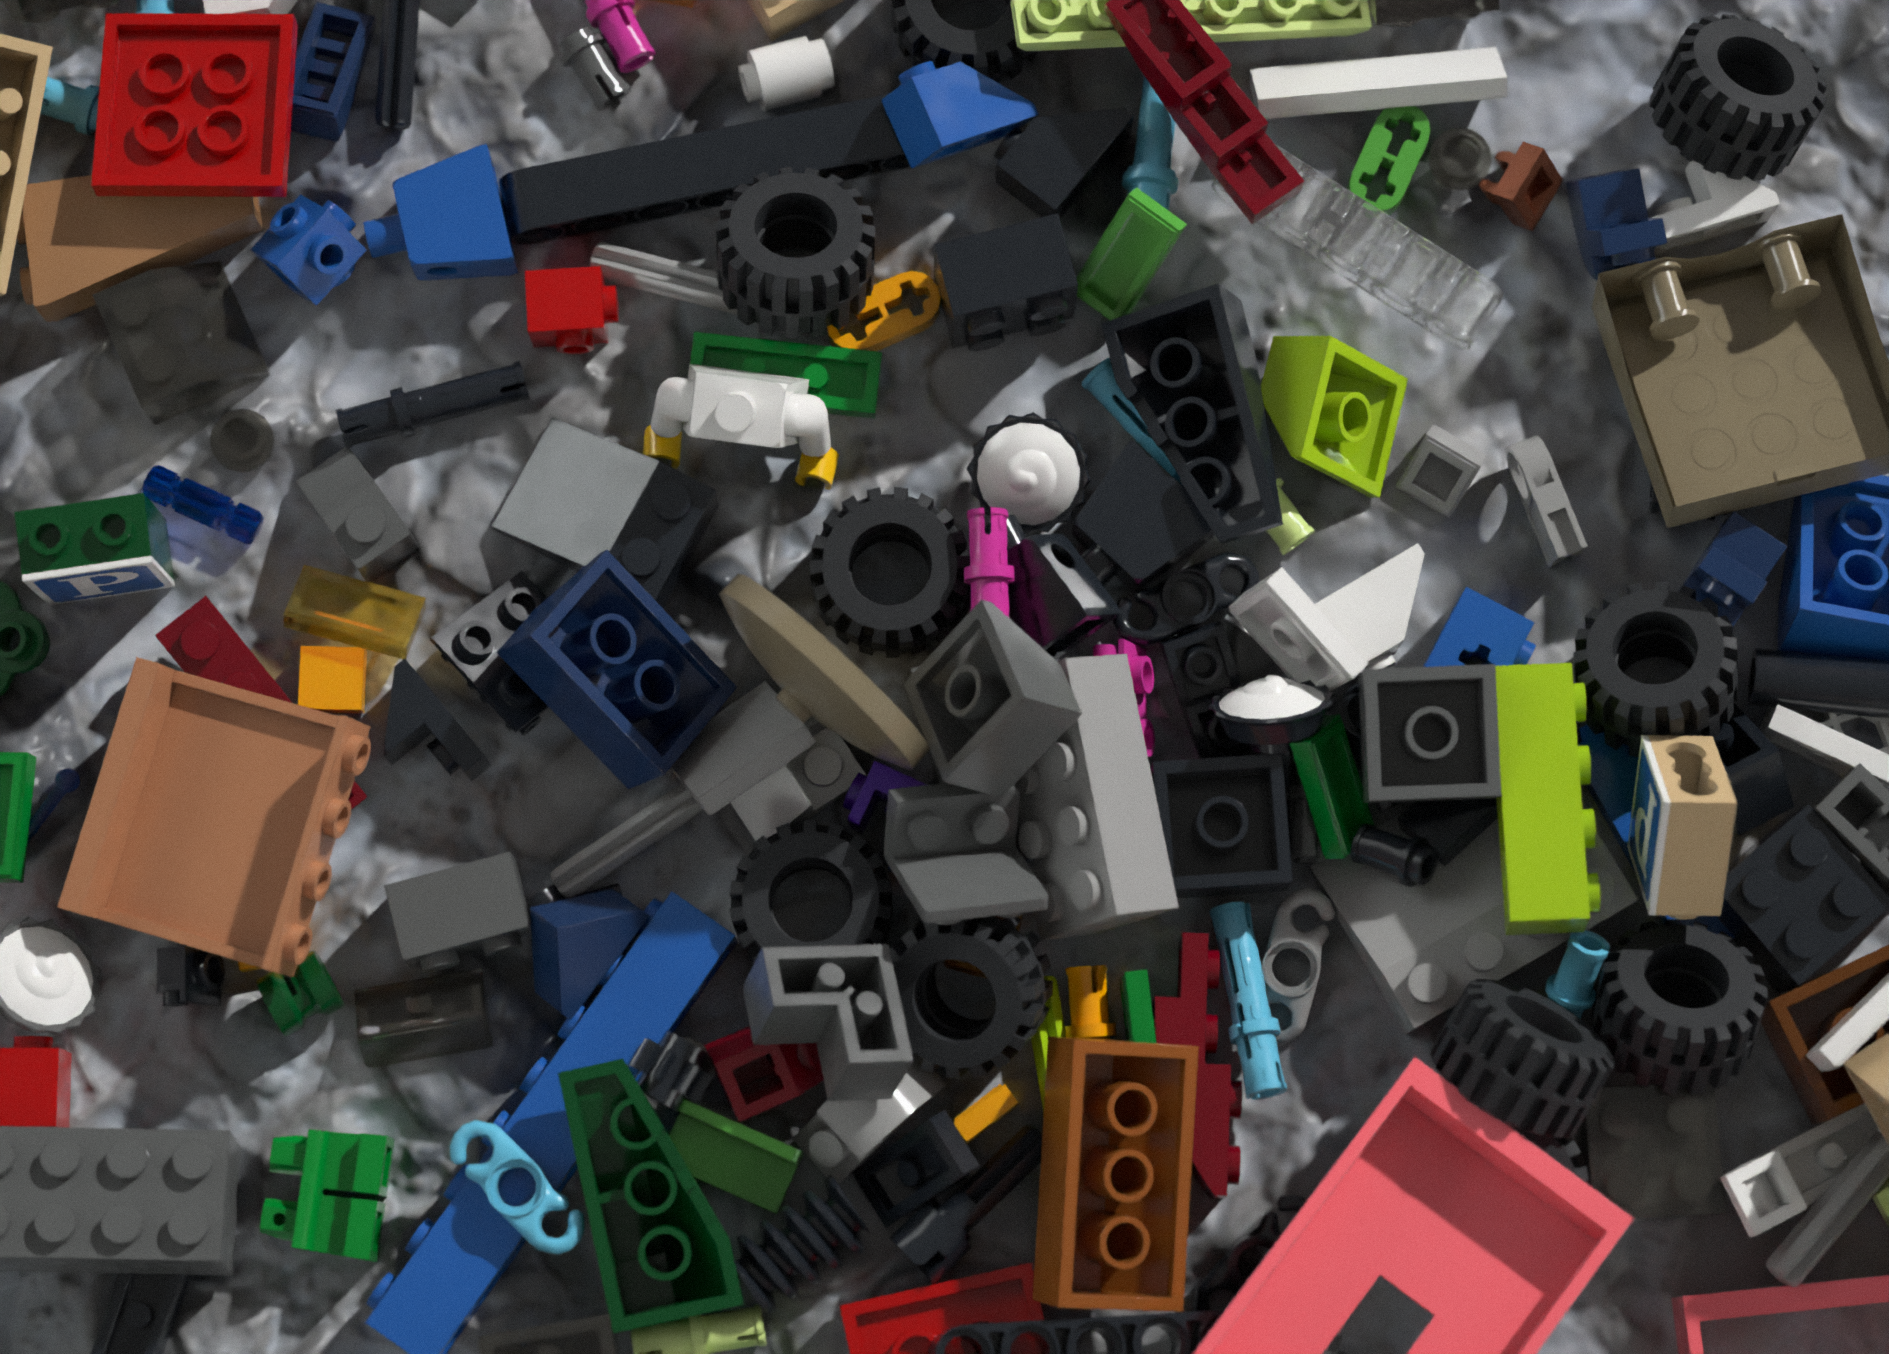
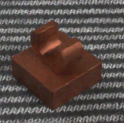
(1525, 186)

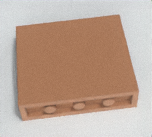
(216, 817)

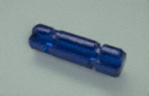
(202, 504)

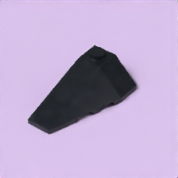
(1201, 397)

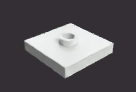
(1296, 632)

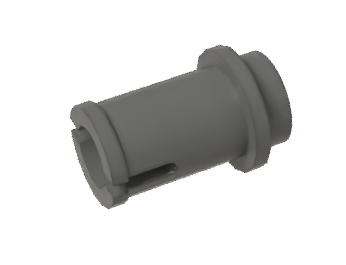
(592, 65)

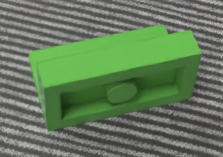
(734, 1156)

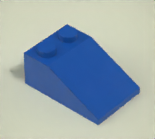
(1838, 572)

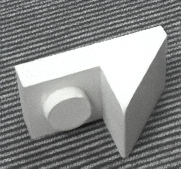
(1720, 208)
(799, 787)

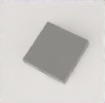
(740, 749)

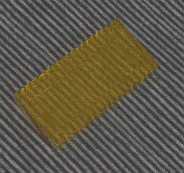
(354, 612)

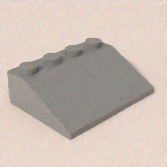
(1443, 934)

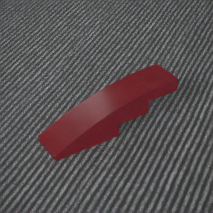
(1206, 102)

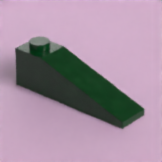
(648, 1218)

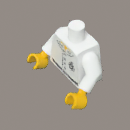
(743, 410)

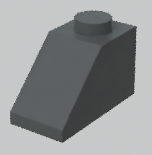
(358, 514)

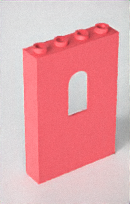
(1447, 1215)

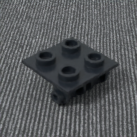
(472, 646)

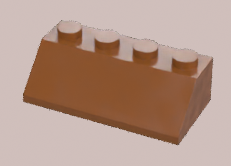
(1115, 1174)

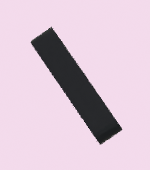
(1060, 1336)

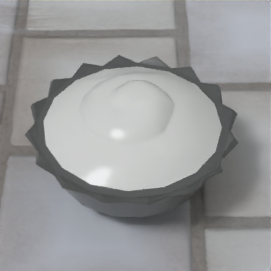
(46, 977)

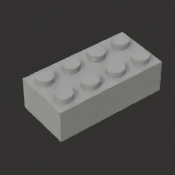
(1094, 813)

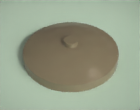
(819, 677)

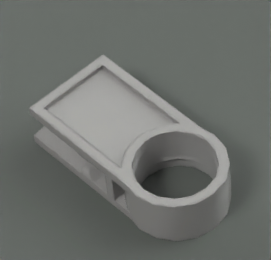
(1545, 500)

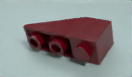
(762, 1075)

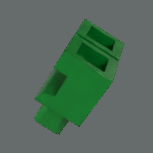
(328, 1164)

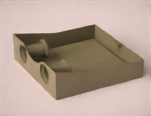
(1749, 370)

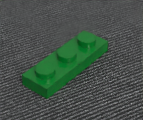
(839, 376)

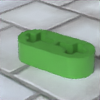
(1401, 166)

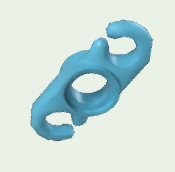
(524, 1218)

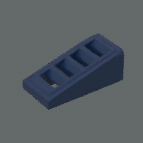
(319, 109)

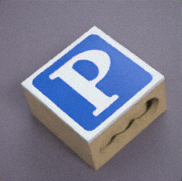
(1681, 826)

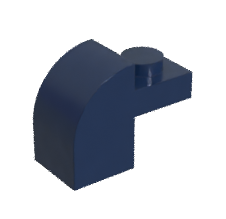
(1613, 221)
(1734, 566)

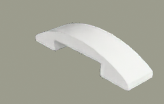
(1797, 1170)

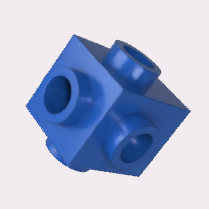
(310, 247)

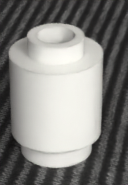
(786, 73)

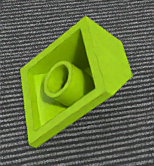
(1333, 408)

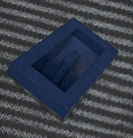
(578, 944)

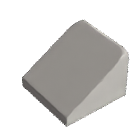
(1441, 471)

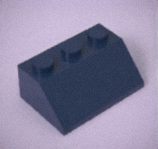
(618, 671)

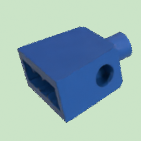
(448, 220)

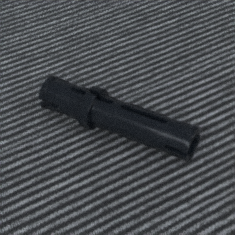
(432, 404)

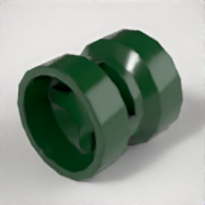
(301, 996)

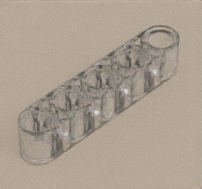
(1382, 257)

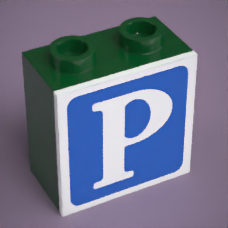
(94, 549)

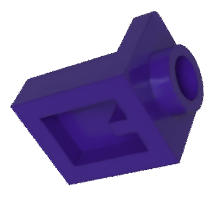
(869, 789)

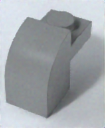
(851, 1130)

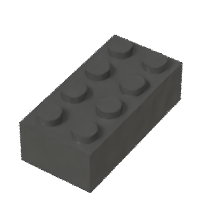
(118, 1200)

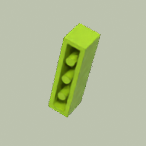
(1541, 801)

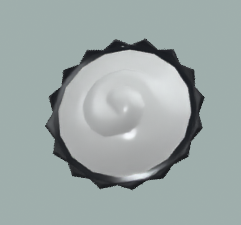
(1030, 471)
(1272, 712)

